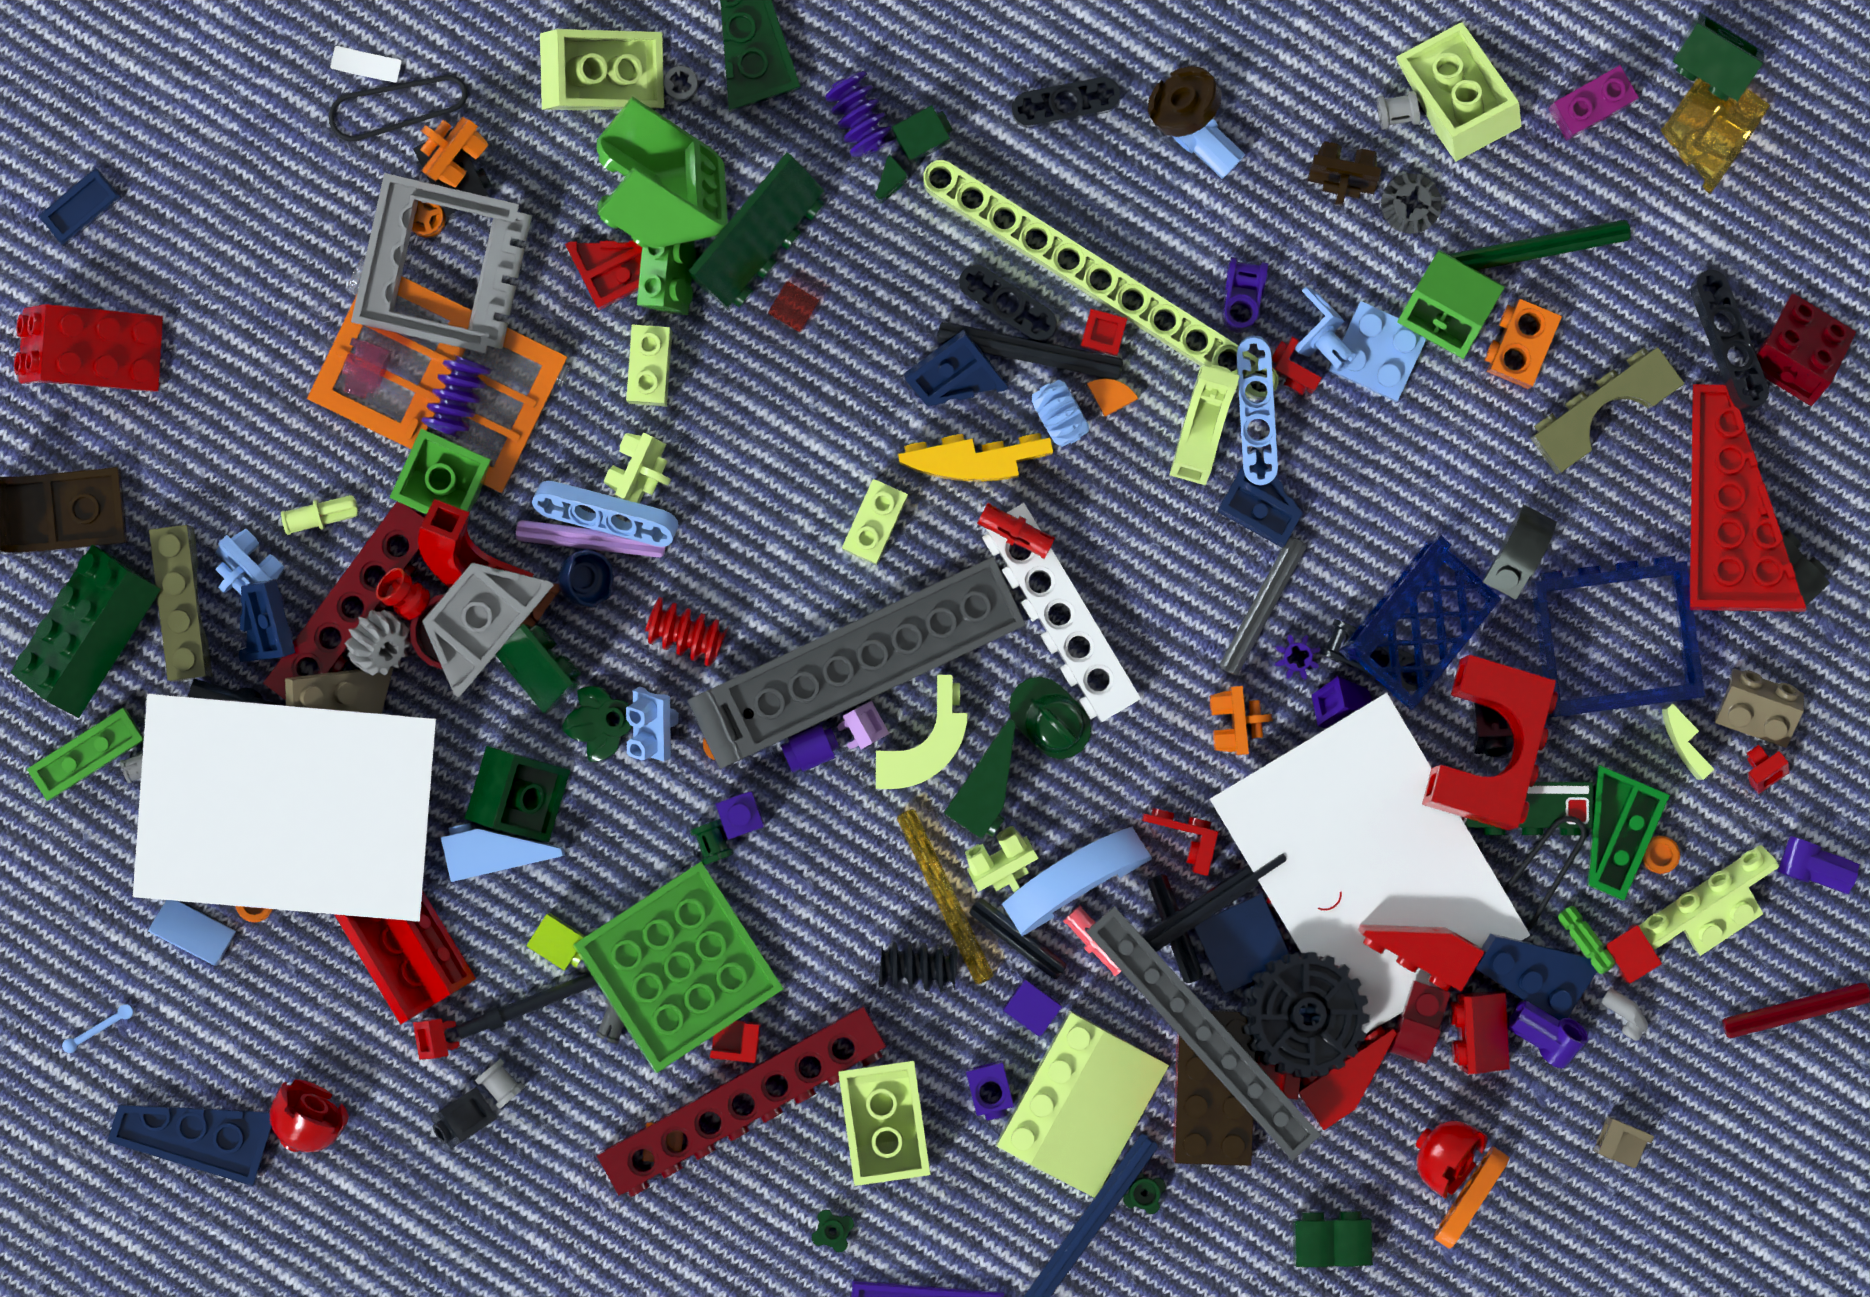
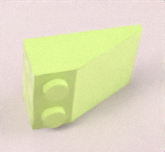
(600, 69)
(1460, 91)
(884, 1123)

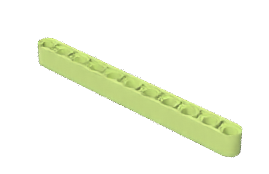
(1088, 264)

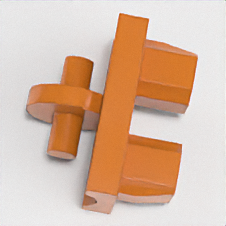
(461, 137)
(1233, 703)

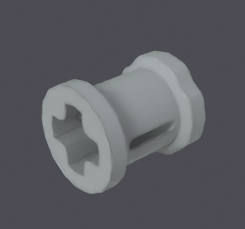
(1398, 110)
(500, 1083)

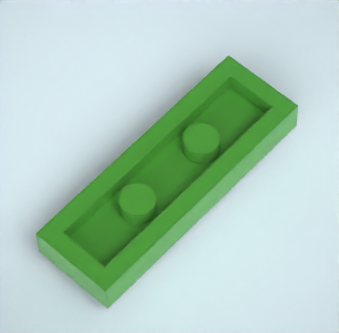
(86, 754)

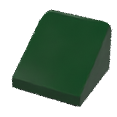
(891, 180)

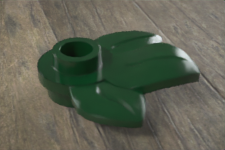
(594, 725)

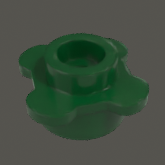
(1149, 1202)
(842, 1226)

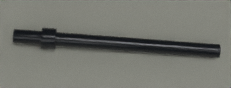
(496, 1017)

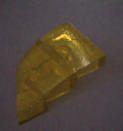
(1712, 130)

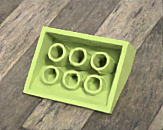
(1082, 1104)

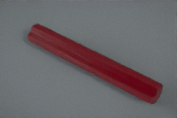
(1796, 1010)

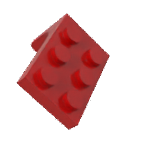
(89, 347)

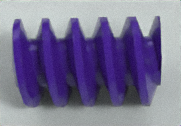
(858, 115)
(456, 396)

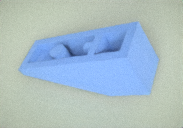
(487, 851)

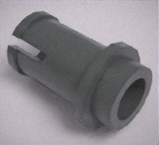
(610, 1019)

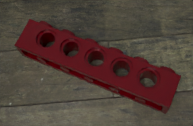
(353, 583)

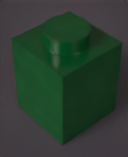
(922, 134)

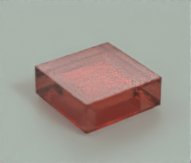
(793, 307)

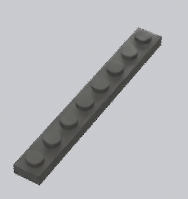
(1203, 1033)

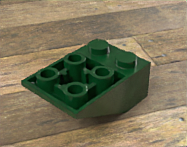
(538, 668)

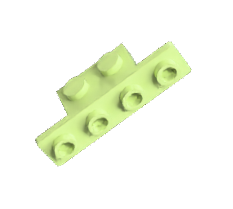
(1714, 907)

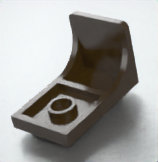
(61, 511)

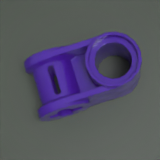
(1243, 287)

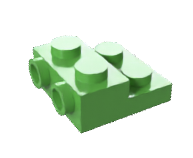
(666, 278)

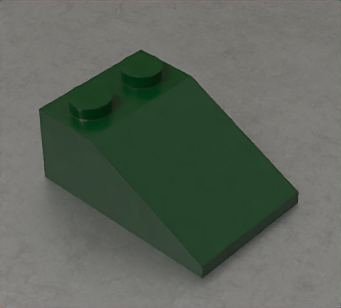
(983, 792)

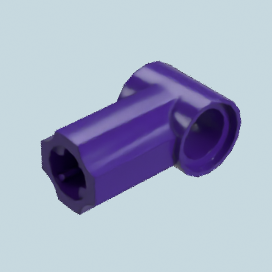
(1810, 863)
(1556, 1039)

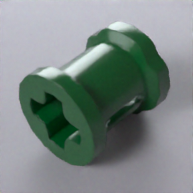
(711, 842)

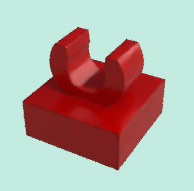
(1103, 332)
(1765, 770)
(431, 1038)

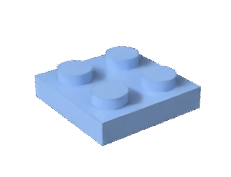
(1382, 351)

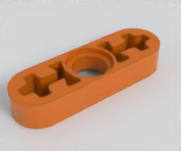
(1471, 1197)

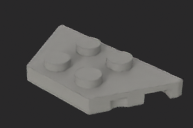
(479, 619)

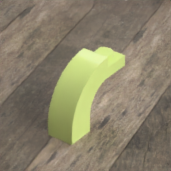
(1204, 423)
(921, 763)

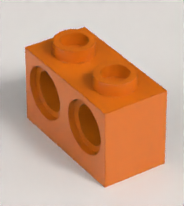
(1531, 347)

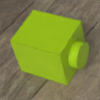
(555, 942)

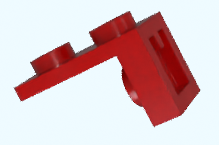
(1199, 852)

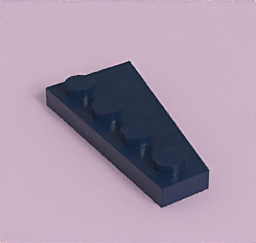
(201, 1138)

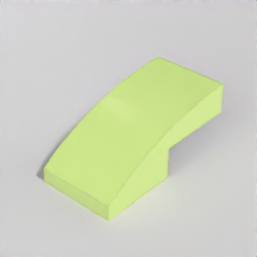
(1680, 732)

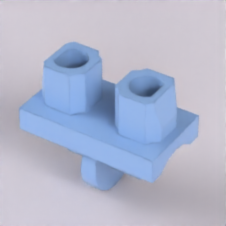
(235, 554)
(651, 725)

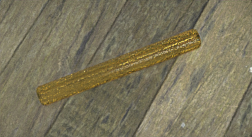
(945, 896)

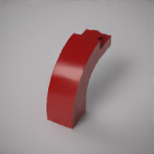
(448, 547)

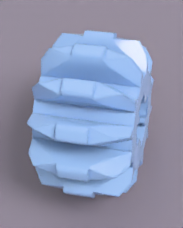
(1060, 413)

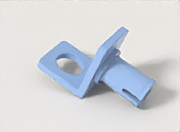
(1324, 336)

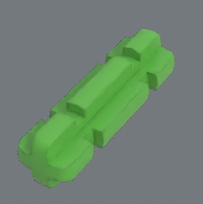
(1586, 939)

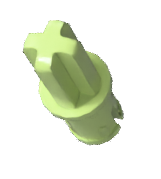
(319, 514)

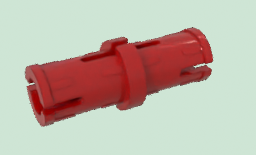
(1016, 530)

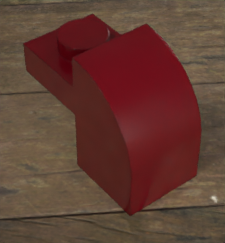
(1419, 1023)

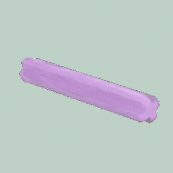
(582, 538)

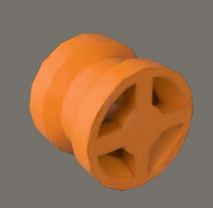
(424, 215)

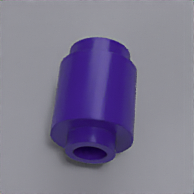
(810, 748)

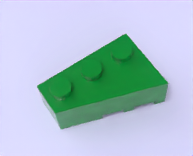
(1621, 831)

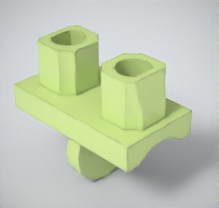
(643, 469)
(1003, 866)

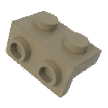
(1761, 707)

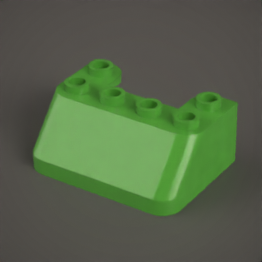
(670, 182)

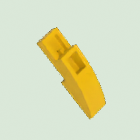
(959, 462)

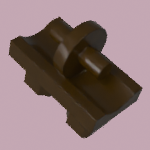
(1343, 176)

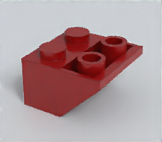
(1481, 1032)

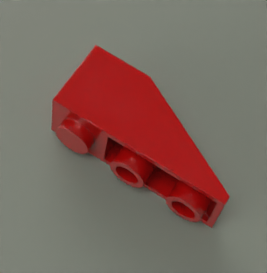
(1432, 949)
(1341, 1090)

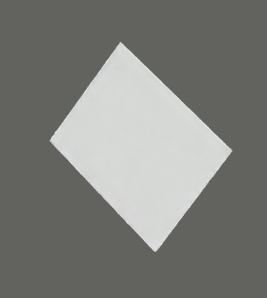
(283, 807)
(1357, 825)

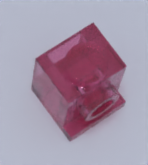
(365, 368)

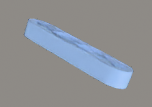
(1257, 410)
(657, 527)

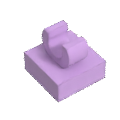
(865, 725)

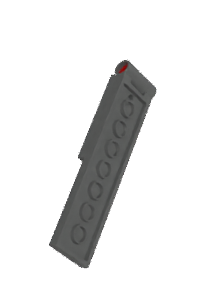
(856, 662)

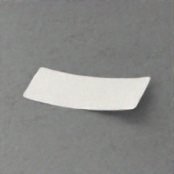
(365, 64)

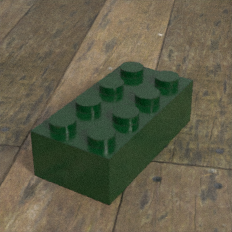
(85, 631)

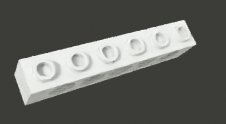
(1120, 691)

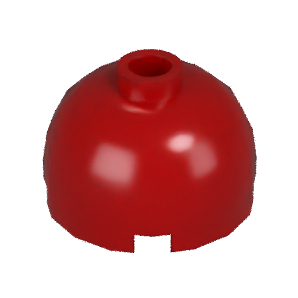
(305, 1117)
(1448, 1155)

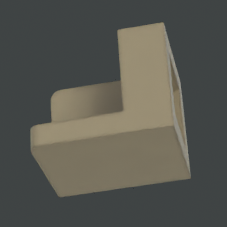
(1621, 1142)

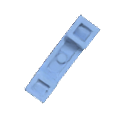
(1073, 877)

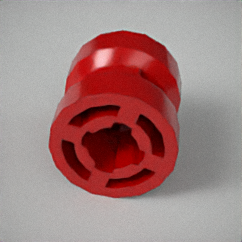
(399, 591)

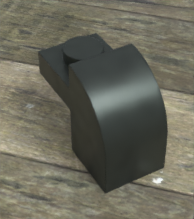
(1521, 552)

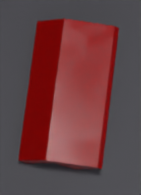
(409, 960)

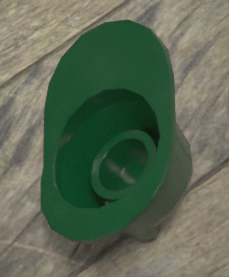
(1050, 717)

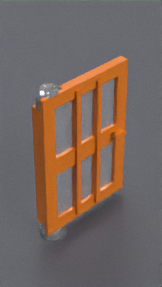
(509, 404)

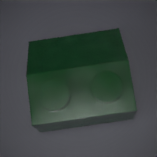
(1718, 58)
(517, 794)

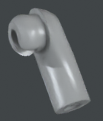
(1629, 1010)

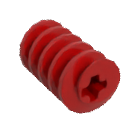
(685, 632)

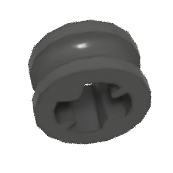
(670, 87)

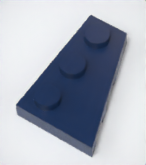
(1537, 973)

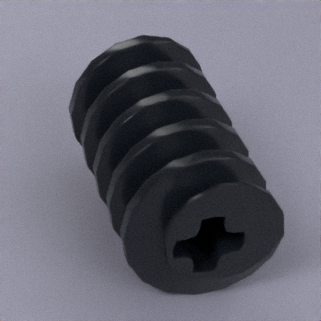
(918, 966)

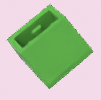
(1451, 304)

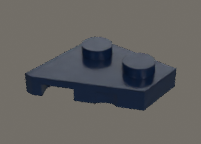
(954, 372)
(1261, 507)
(265, 622)

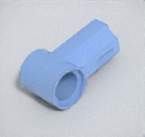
(1213, 148)

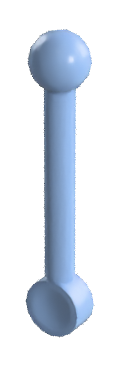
(124, 1012)

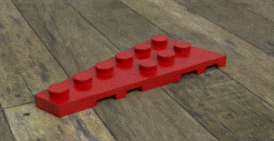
(1735, 536)

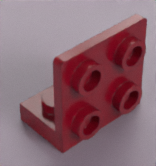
(1804, 350)

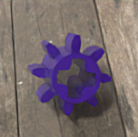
(1287, 651)

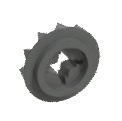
(1395, 211)

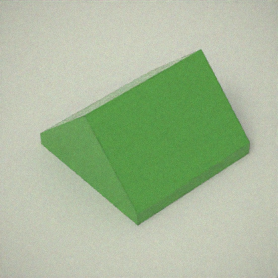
(440, 472)

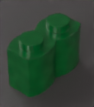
(1332, 1241)

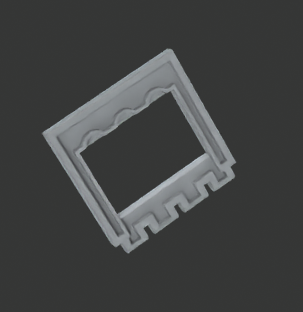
(388, 252)

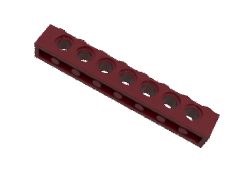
(619, 1158)

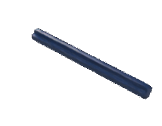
(1093, 1217)

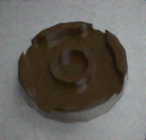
(1184, 101)

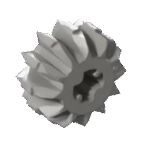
(378, 642)

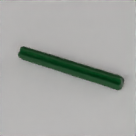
(1545, 245)

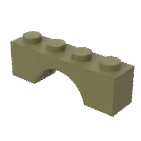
(1568, 437)
(179, 611)

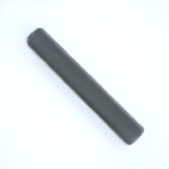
(1262, 606)

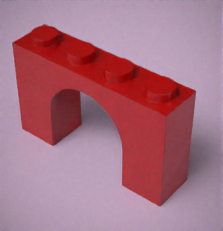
(1524, 703)

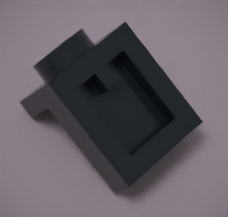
(1491, 731)
(462, 1118)

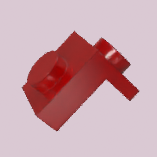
(1296, 377)

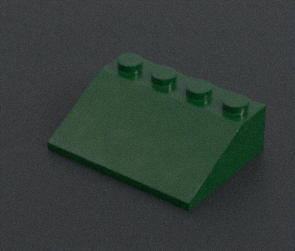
(758, 233)

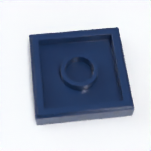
(1241, 942)

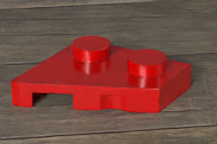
(607, 269)

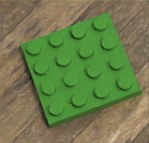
(678, 967)

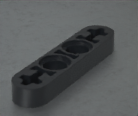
(1736, 339)

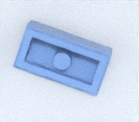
(192, 931)

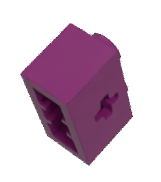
(1593, 103)

